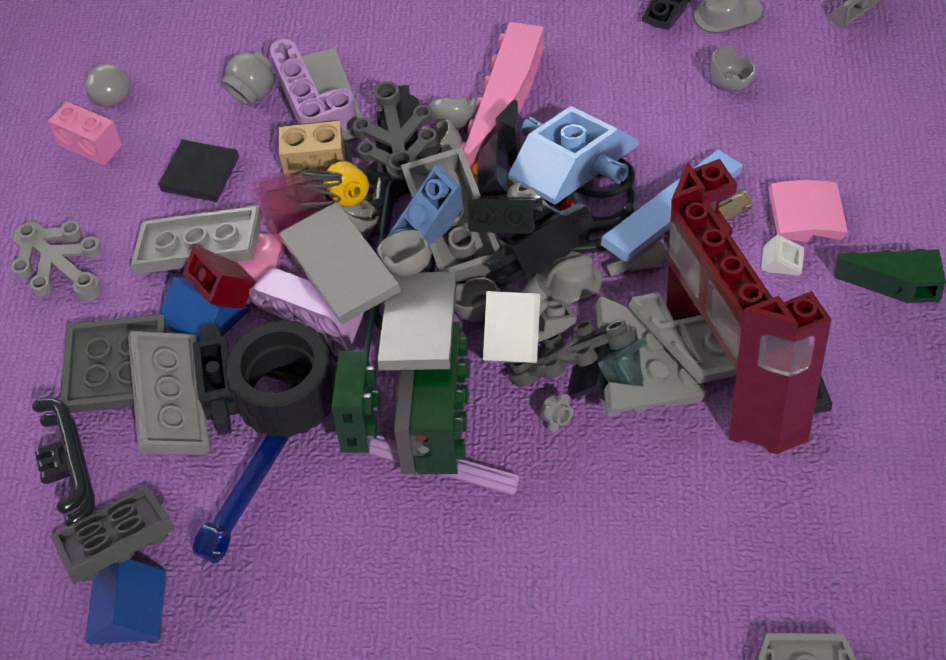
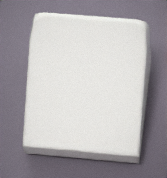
(782, 257)

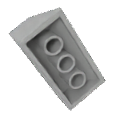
(458, 248)

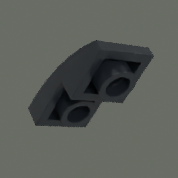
(664, 12)

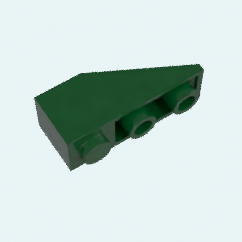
(897, 274)

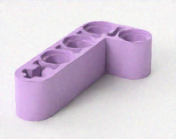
(302, 93)
(301, 302)

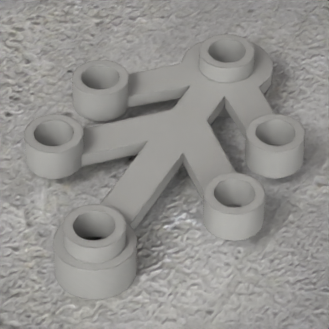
(33, 237)

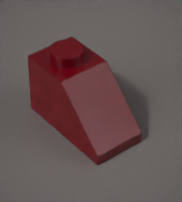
(218, 278)

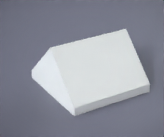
(511, 327)

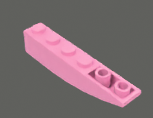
(510, 80)

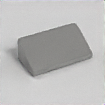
(850, 11)

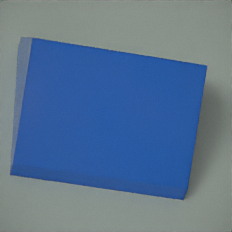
(189, 311)
(126, 604)

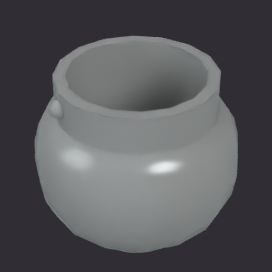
(249, 77)

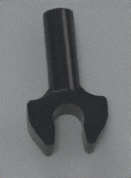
(380, 182)

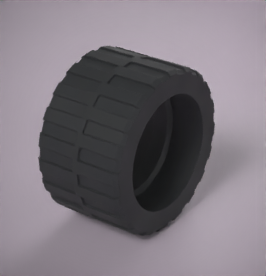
(273, 347)

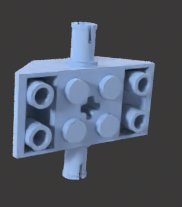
(569, 153)

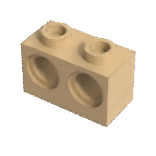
(311, 146)

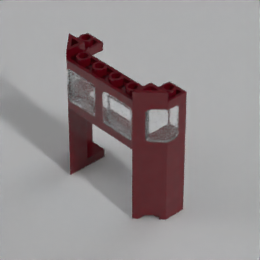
(769, 341)

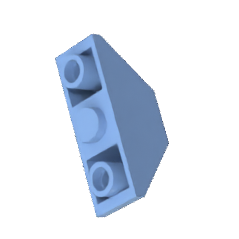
(432, 207)

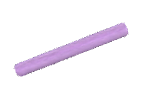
(467, 471)

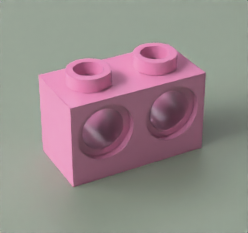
(85, 133)

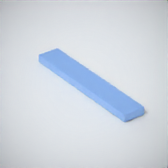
(654, 217)

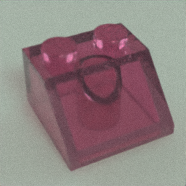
(282, 197)

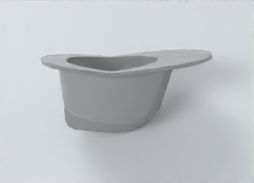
(726, 14)
(572, 278)

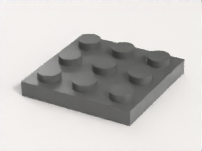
(99, 362)
(112, 534)

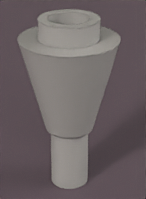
(648, 258)

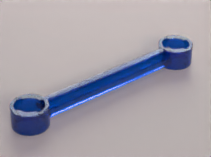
(215, 537)

